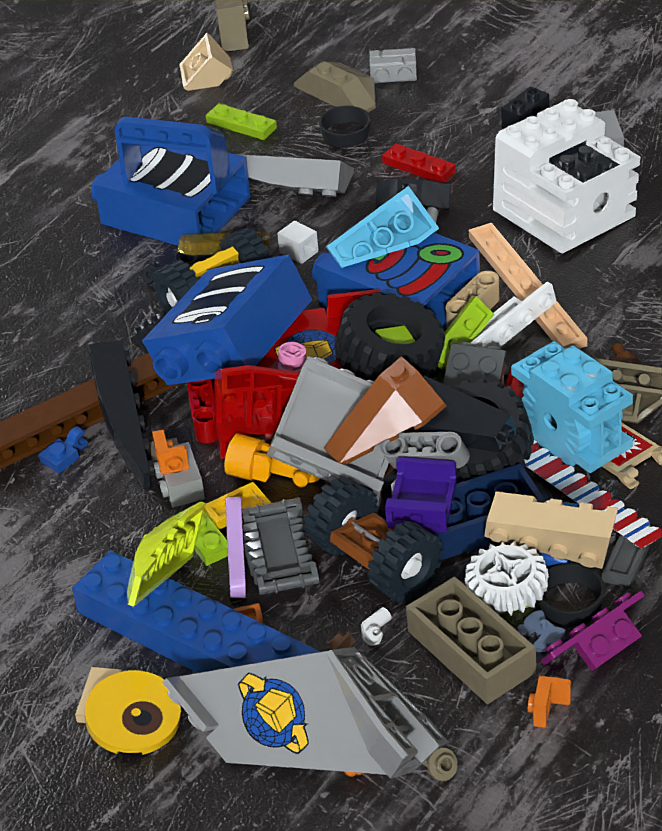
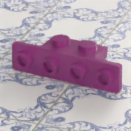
(602, 639)

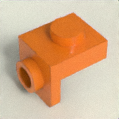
(548, 691)

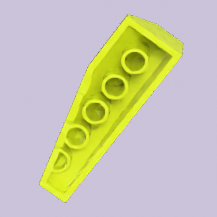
(164, 552)

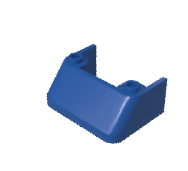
(133, 131)

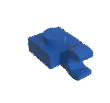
(63, 454)

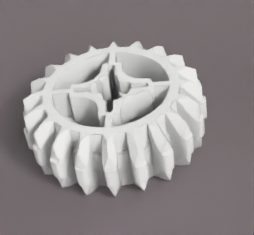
(507, 577)

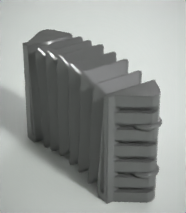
(278, 547)

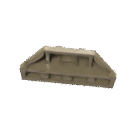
(339, 85)
(642, 382)

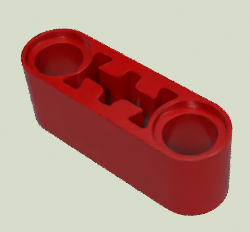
(202, 410)

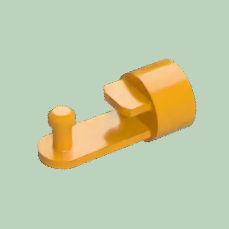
(248, 460)

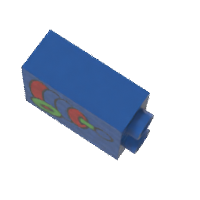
(424, 273)

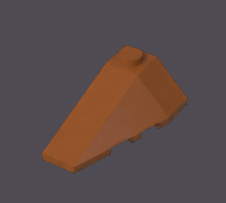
(390, 406)

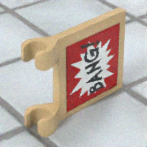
(624, 464)

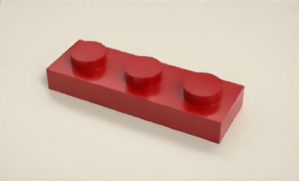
(418, 163)

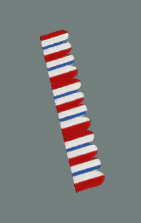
(574, 486)

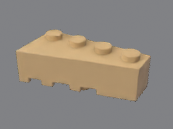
(552, 528)

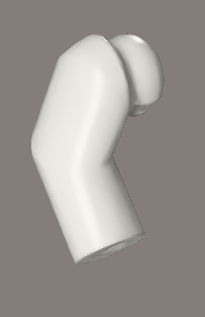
(372, 626)

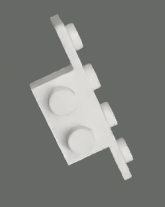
(515, 316)

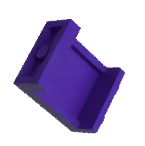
(422, 493)

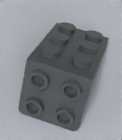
(474, 363)

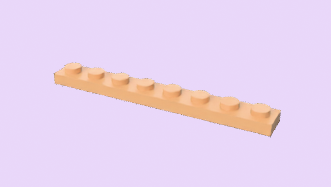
(523, 283)

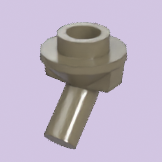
(441, 764)

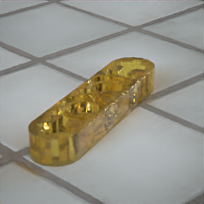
(209, 243)

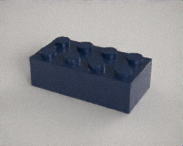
(473, 504)

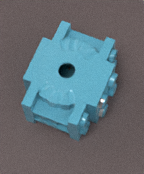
(574, 406)

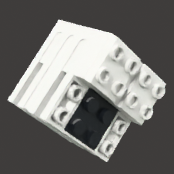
(563, 176)

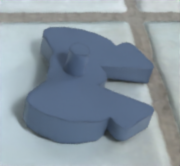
(545, 631)

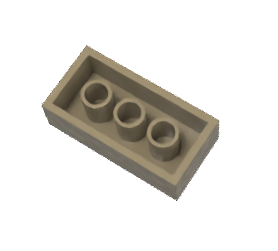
(471, 640)

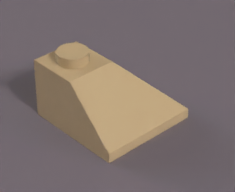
(205, 65)

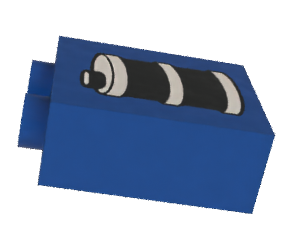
(170, 194)
(227, 319)

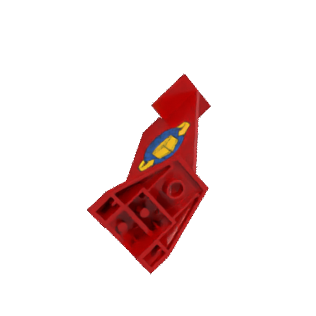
(254, 397)

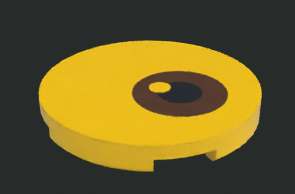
(131, 713)

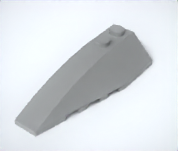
(300, 174)

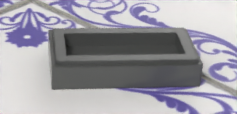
(624, 563)

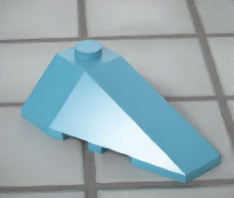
(389, 228)

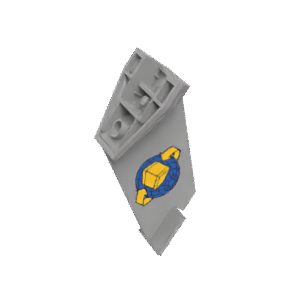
(309, 714)

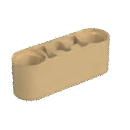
(483, 285)

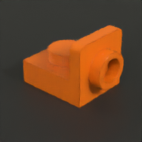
(169, 458)

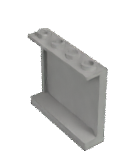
(311, 418)

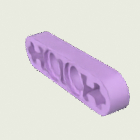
(235, 547)

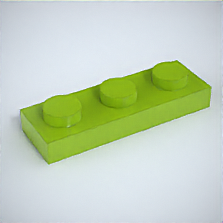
(241, 121)
(465, 327)

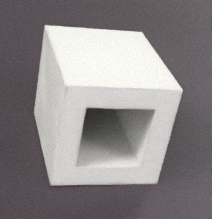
(298, 241)

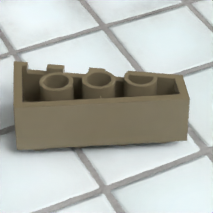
(232, 24)

